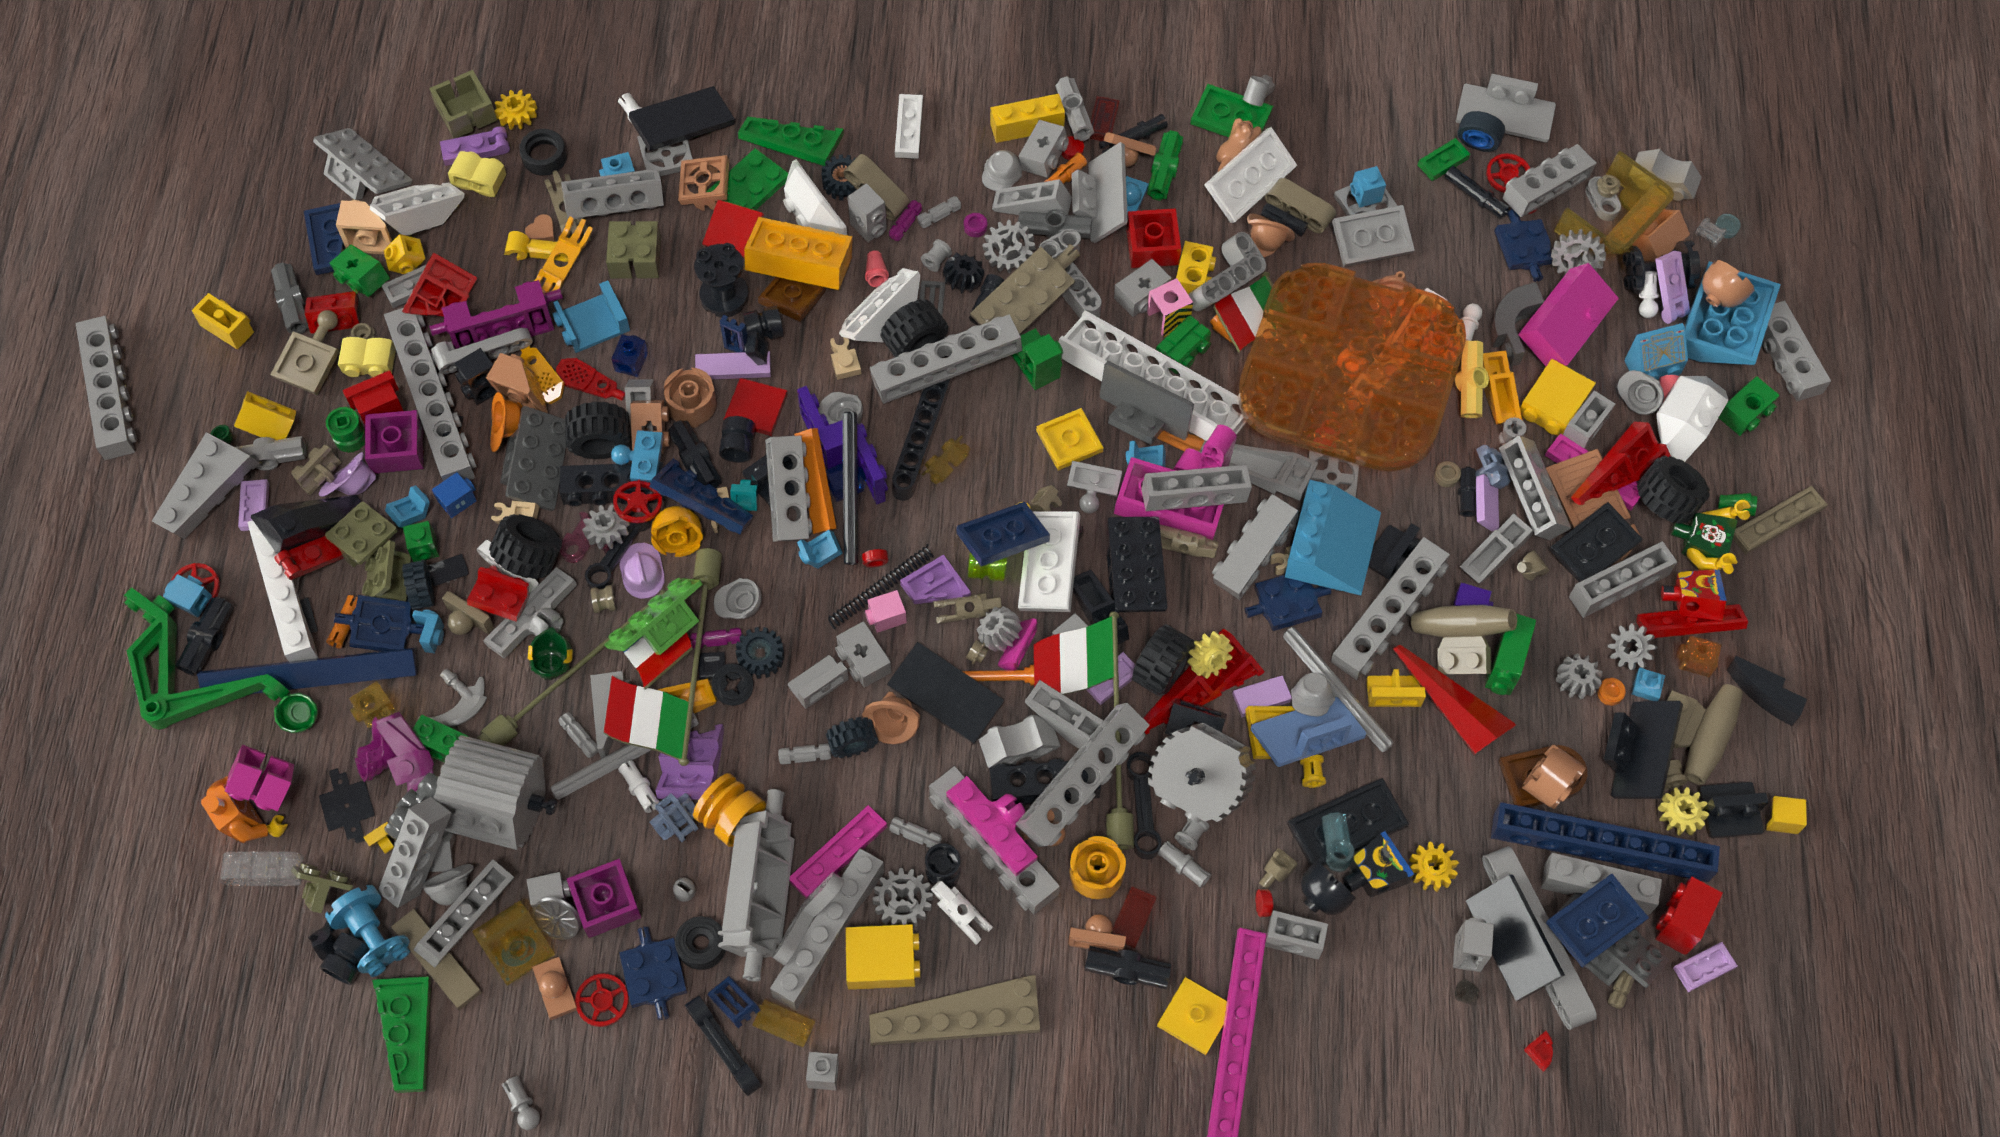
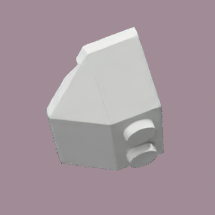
(808, 203)
(417, 207)
(870, 316)
(1689, 414)

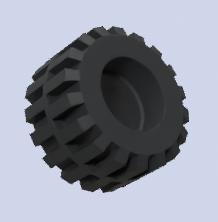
(913, 327)
(596, 429)
(1673, 489)
(525, 546)
(1163, 660)

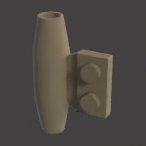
(1463, 633)
(1706, 730)

